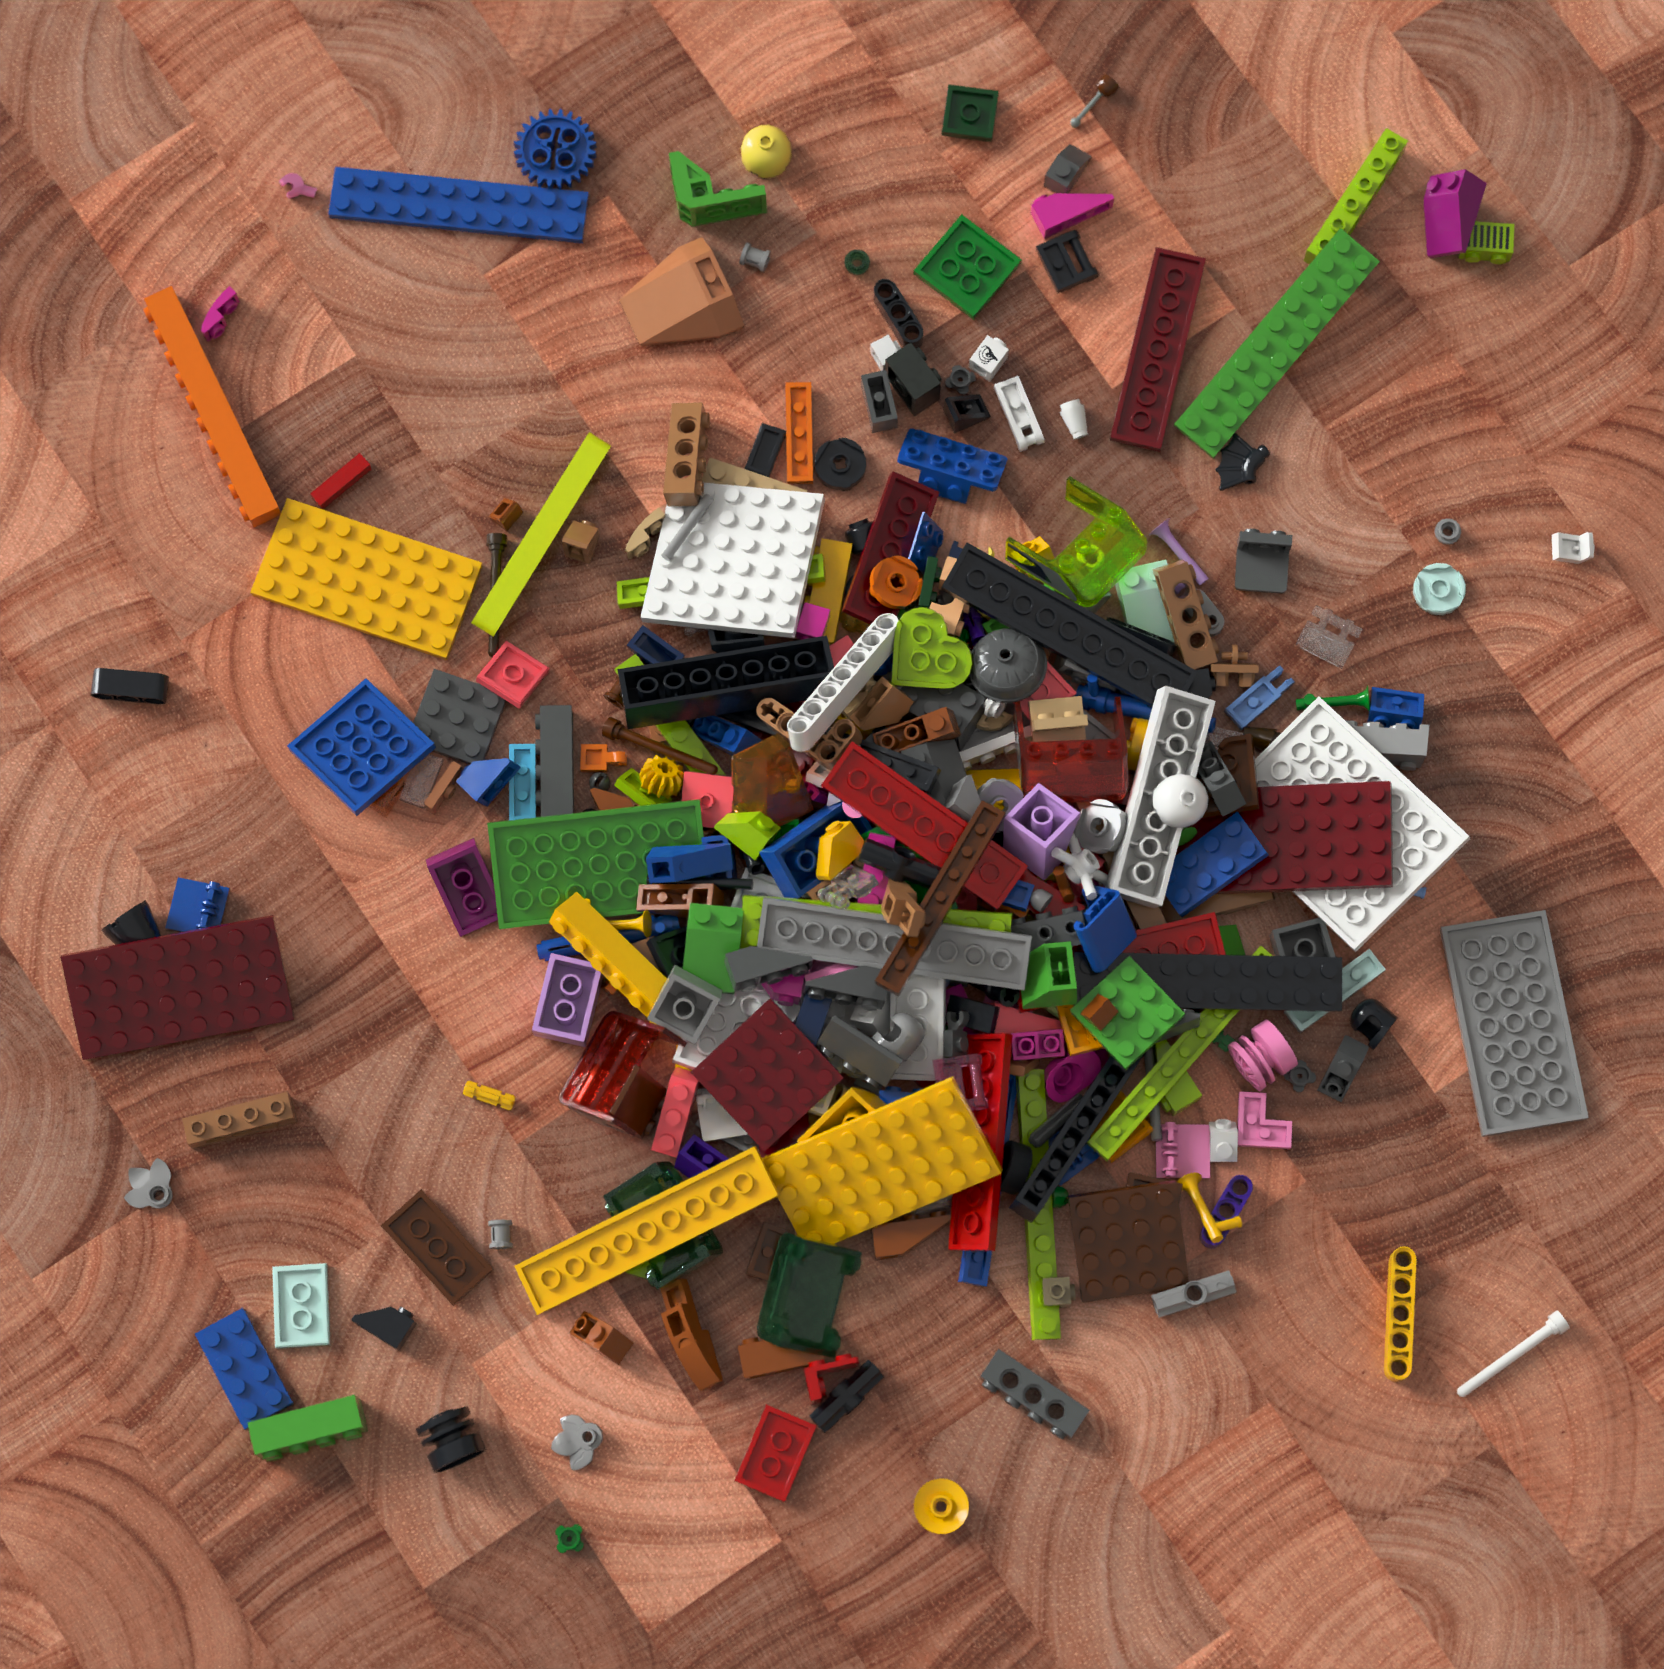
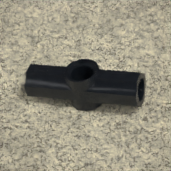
(898, 863)
(846, 1396)

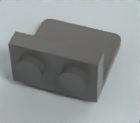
(1262, 561)

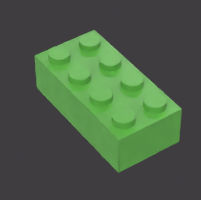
(308, 1427)

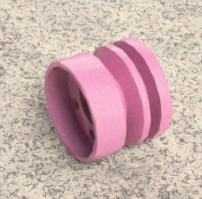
(1258, 1058)

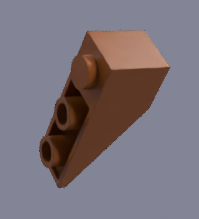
(930, 727)
(901, 1237)

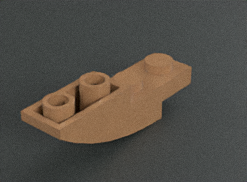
(901, 908)

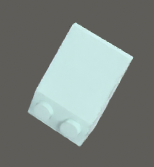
(1142, 601)

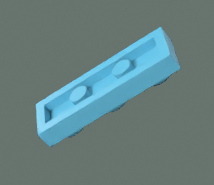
(523, 784)

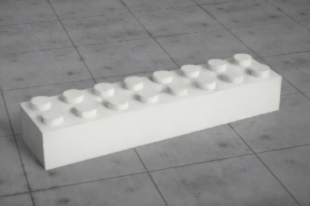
(1170, 748)

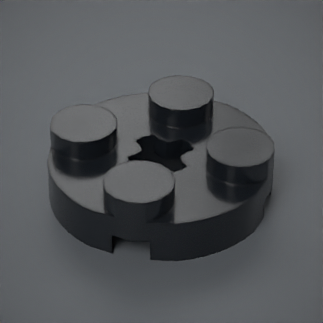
(836, 450)

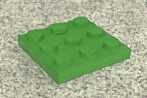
(1143, 1013)

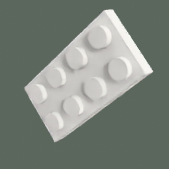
(925, 1001)

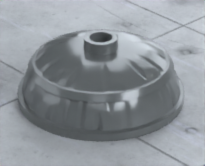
(1008, 678)

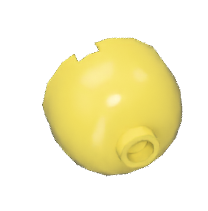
(766, 151)

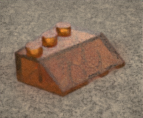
(769, 781)

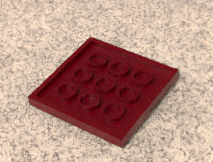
(767, 1074)

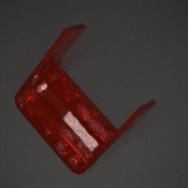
(1075, 767)
(607, 1064)

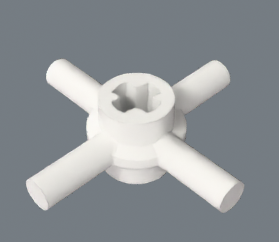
(1081, 867)

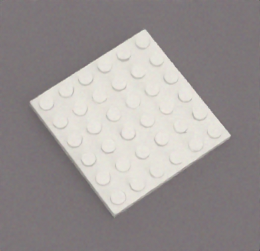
(739, 564)

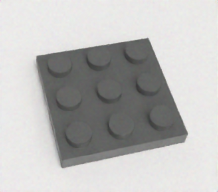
(459, 716)

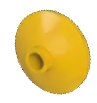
(941, 1491)

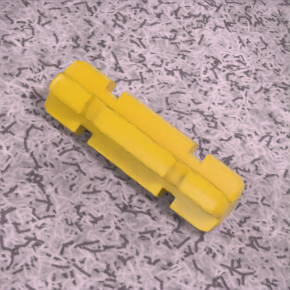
(489, 1095)

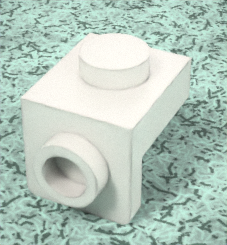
(1572, 547)
(1223, 1141)

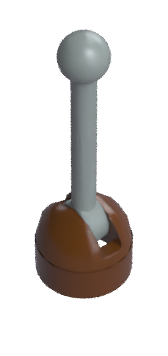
(1106, 87)

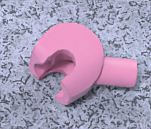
(297, 186)

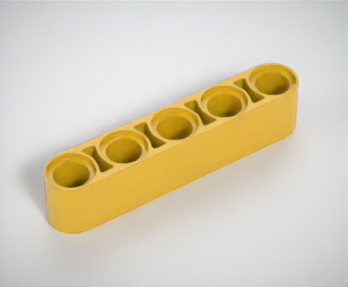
(1404, 1301)

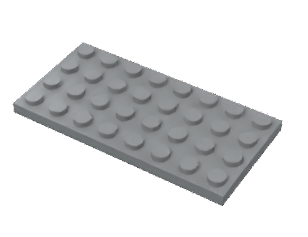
(1513, 1023)

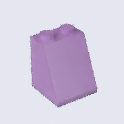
(1037, 827)

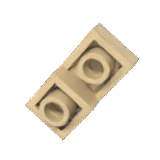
(640, 541)

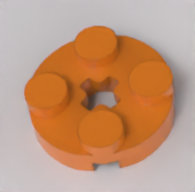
(882, 588)

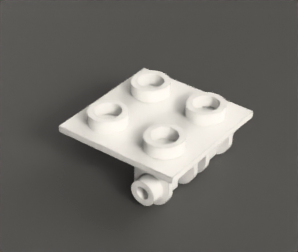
(714, 1119)

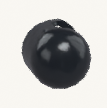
(1372, 1020)

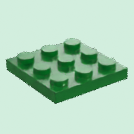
(967, 266)

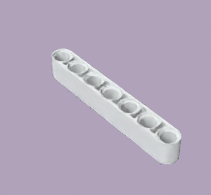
(842, 683)

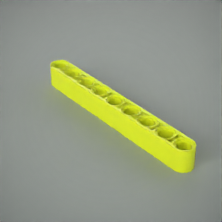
(541, 534)

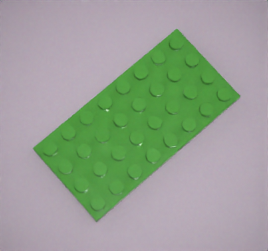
(590, 853)

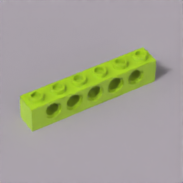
(1360, 191)

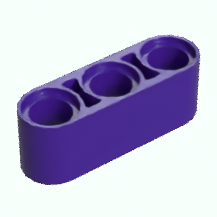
(1232, 1200)

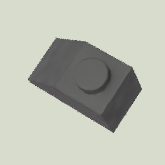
(1066, 169)

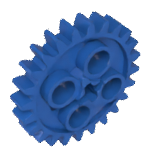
(532, 147)

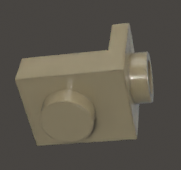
(1058, 1292)

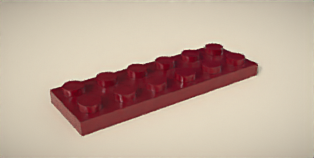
(889, 536)

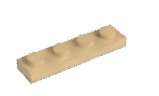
(727, 474)

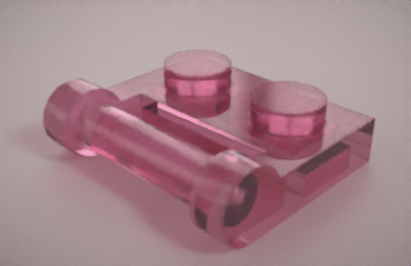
(951, 1067)

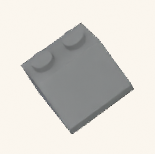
(685, 1004)

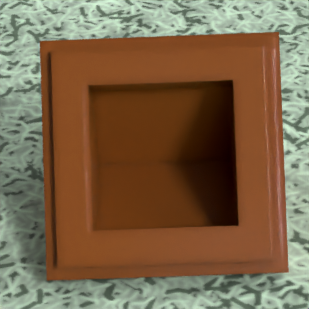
(506, 513)
(1099, 1012)

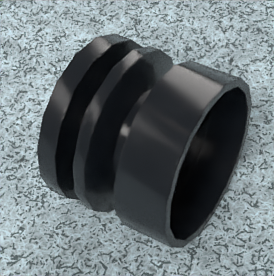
(450, 1438)

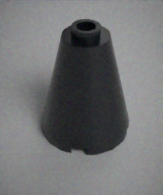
(133, 925)

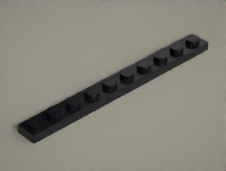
(915, 771)

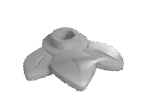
(147, 1184)
(573, 1441)

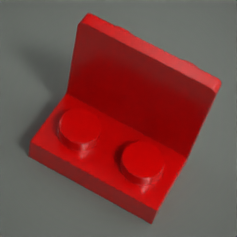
(816, 1368)

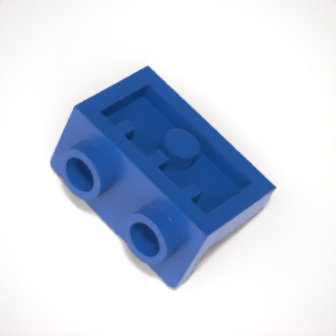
(1395, 707)

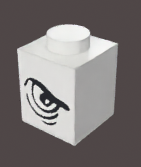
(989, 357)

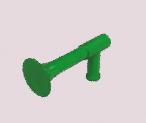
(1359, 699)

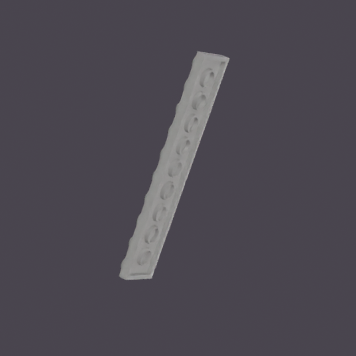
(868, 940)

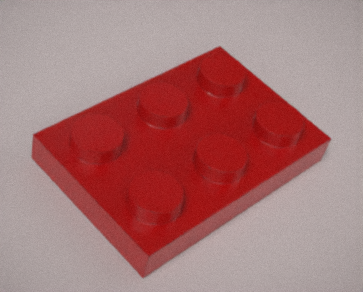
(775, 1453)

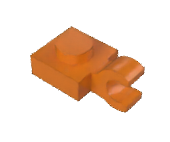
(597, 758)

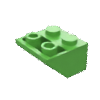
(1050, 977)

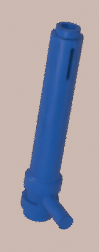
(1103, 701)
(659, 926)

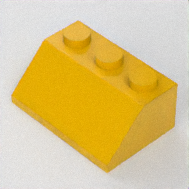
(848, 1107)

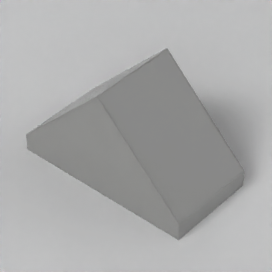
(963, 799)

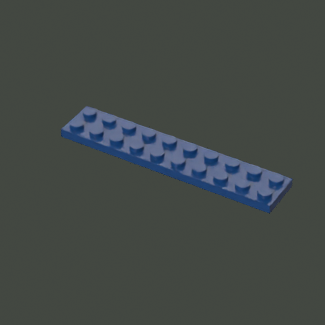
(458, 205)

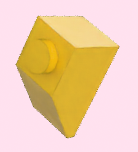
(837, 849)

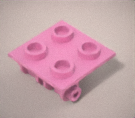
(1183, 1150)

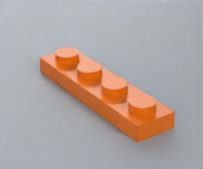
(799, 433)

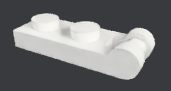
(1019, 412)

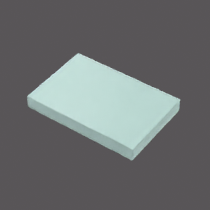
(301, 1305)

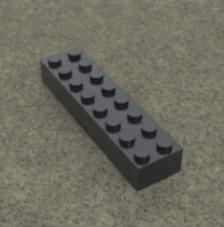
(723, 682)

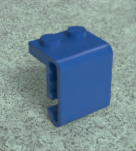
(1107, 930)

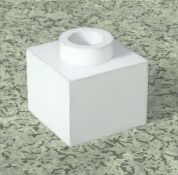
(883, 349)

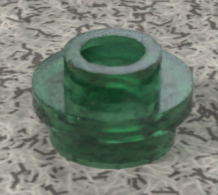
(857, 255)

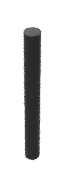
(726, 883)

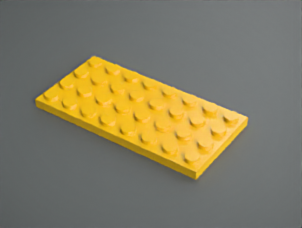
(366, 579)
(882, 1164)

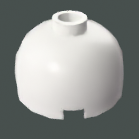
(1180, 800)

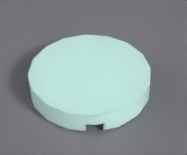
(1439, 589)

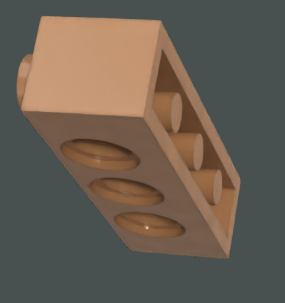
(686, 418)
(1167, 579)
(239, 1120)

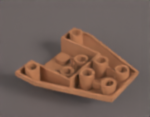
(682, 299)

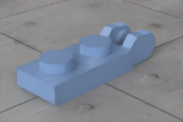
(1257, 699)

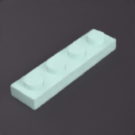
(1354, 977)

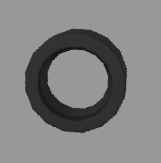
(1015, 1166)

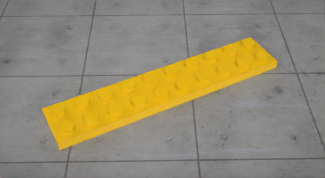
(646, 1230)

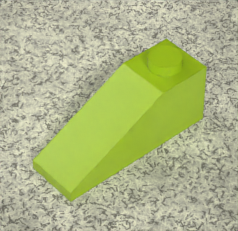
(1183, 1093)

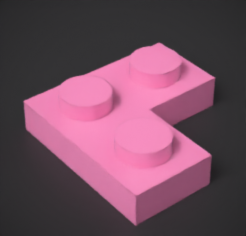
(1254, 1129)

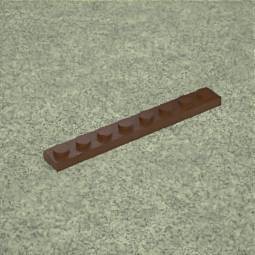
(941, 896)

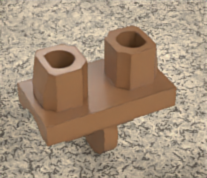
(1246, 670)

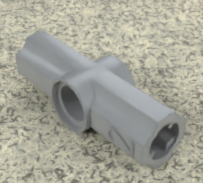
(1176, 1299)

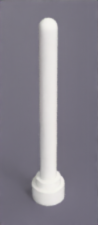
(1555, 1325)

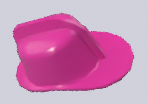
(1070, 1075)

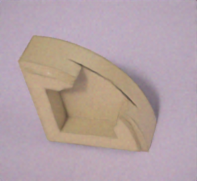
(994, 724)

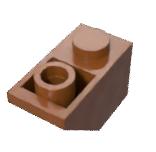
(601, 1337)

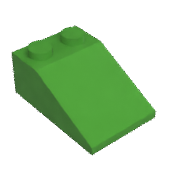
(709, 936)

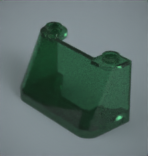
(681, 1259)
(805, 1294)

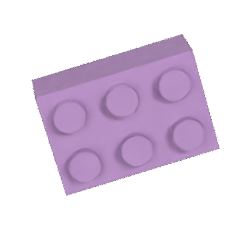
(567, 1000)

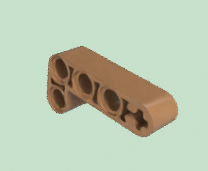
(826, 744)

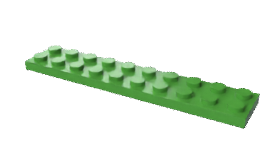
(1276, 343)

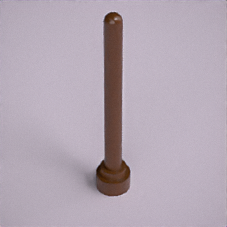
(614, 730)

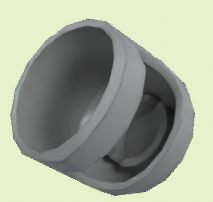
(903, 1037)

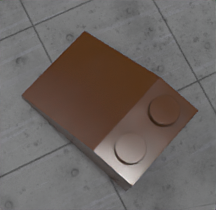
(639, 1102)

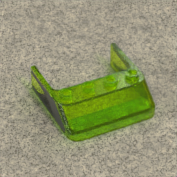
(1094, 557)

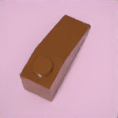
(676, 898)
(766, 1359)

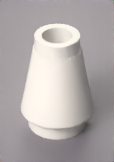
(1074, 418)

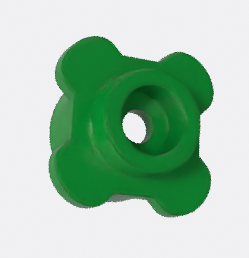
(574, 1544)

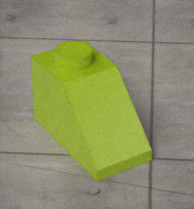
(748, 831)

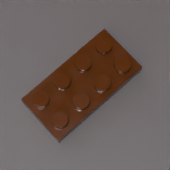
(437, 1247)

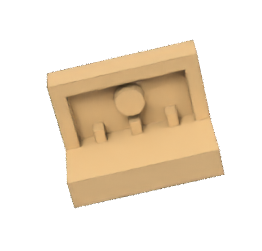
(1057, 719)

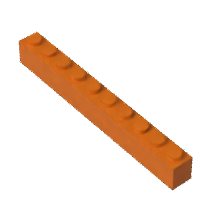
(214, 410)

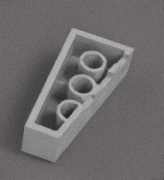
(1397, 743)

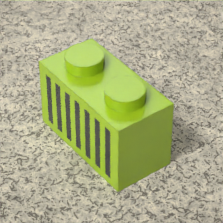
(1490, 243)

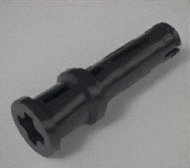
(1006, 996)

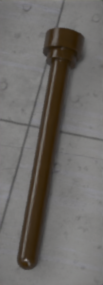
(496, 544)

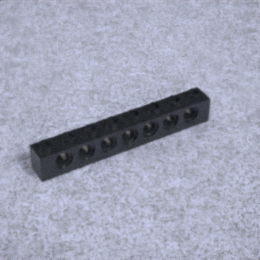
(1071, 1139)

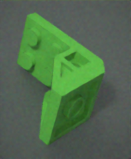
(696, 199)

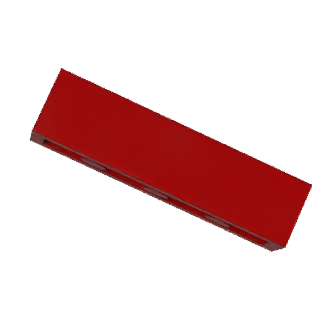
(341, 481)

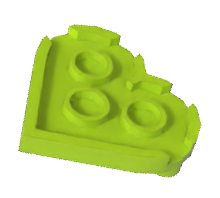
(927, 654)

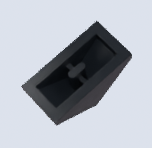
(965, 411)

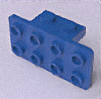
(951, 465)

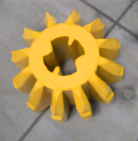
(661, 776)

